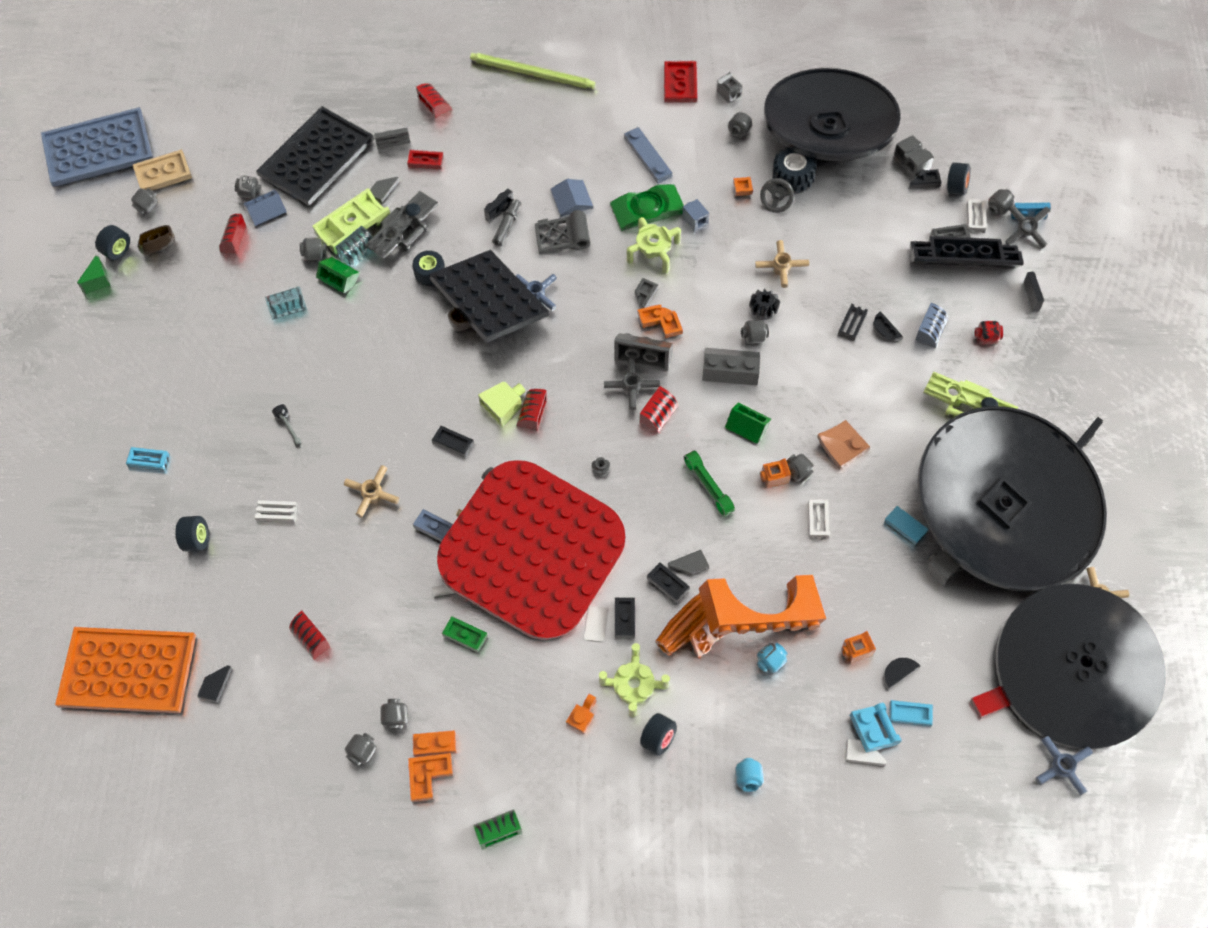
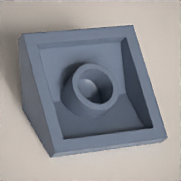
(571, 196)

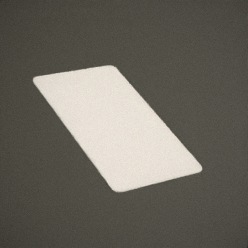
(596, 624)

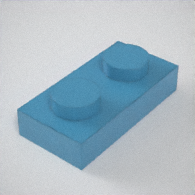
(1031, 209)

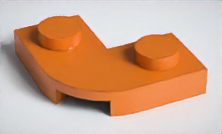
(658, 315)

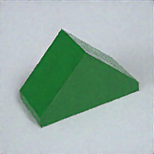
(94, 277)

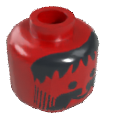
(989, 332)

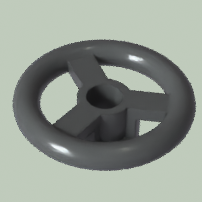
(789, 192)

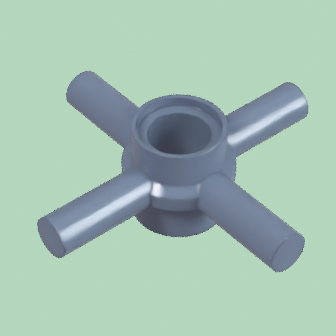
(536, 286)
(1057, 770)

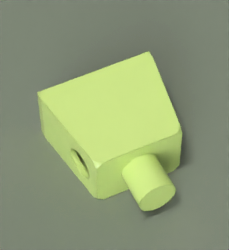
(502, 401)

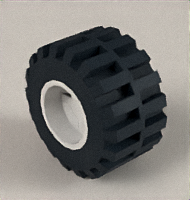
(795, 169)

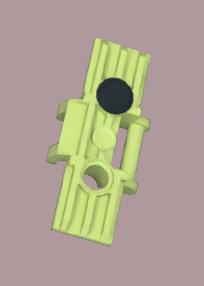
(968, 393)

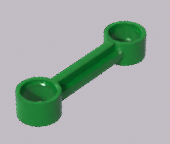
(695, 464)

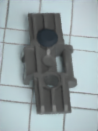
(398, 220)

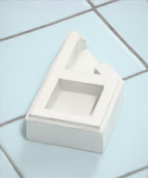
(856, 753)

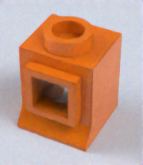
(775, 473)
(858, 647)

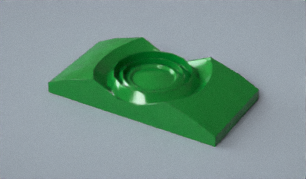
(652, 205)

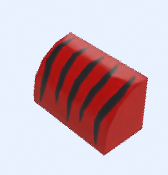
(432, 100)
(233, 234)
(532, 409)
(658, 409)
(308, 635)

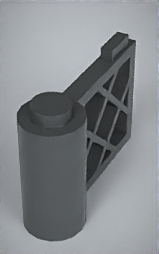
(575, 227)

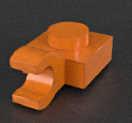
(581, 716)

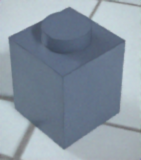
(695, 214)

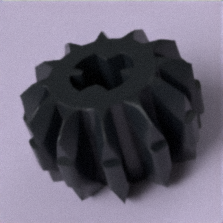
(764, 303)

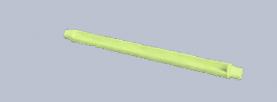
(532, 70)

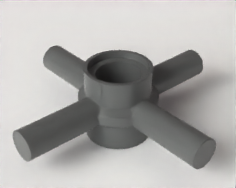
(1033, 221)
(632, 390)

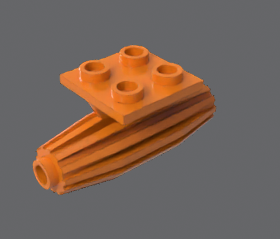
(687, 626)

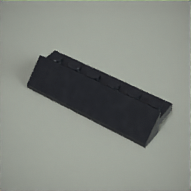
(965, 252)

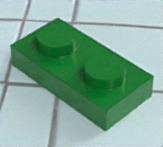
(464, 634)

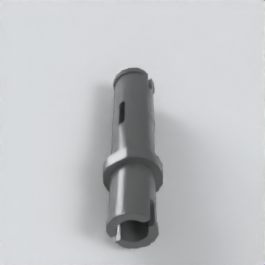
(509, 217)

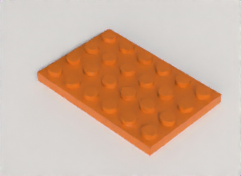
(126, 670)

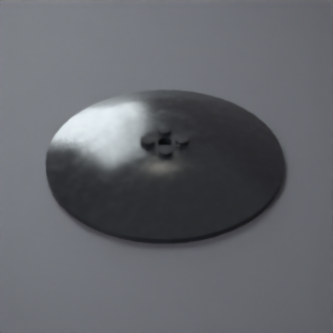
(1043, 476)

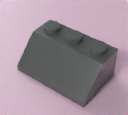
(644, 350)
(731, 366)

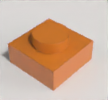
(743, 186)

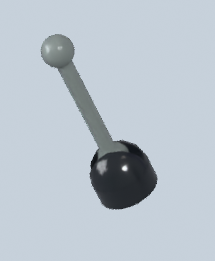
(281, 413)

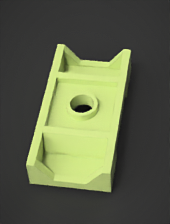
(336, 228)

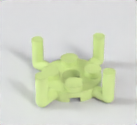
(654, 249)
(634, 671)

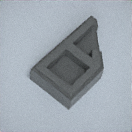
(383, 188)
(645, 292)
(691, 563)

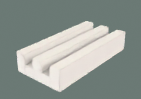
(976, 226)
(277, 507)
(818, 533)

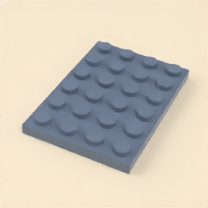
(96, 146)

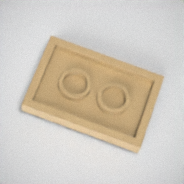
(162, 170)

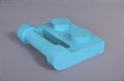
(869, 730)

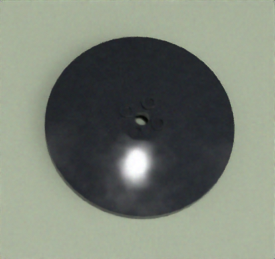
(859, 111)
(1052, 689)

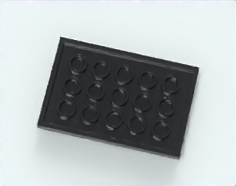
(315, 155)
(489, 295)

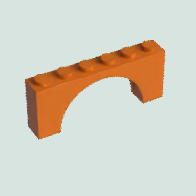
(729, 615)

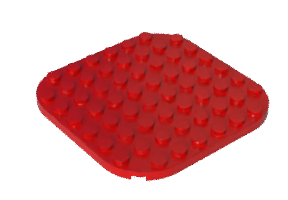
(531, 549)

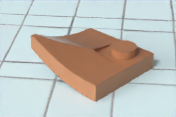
(843, 444)

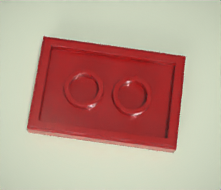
(680, 81)

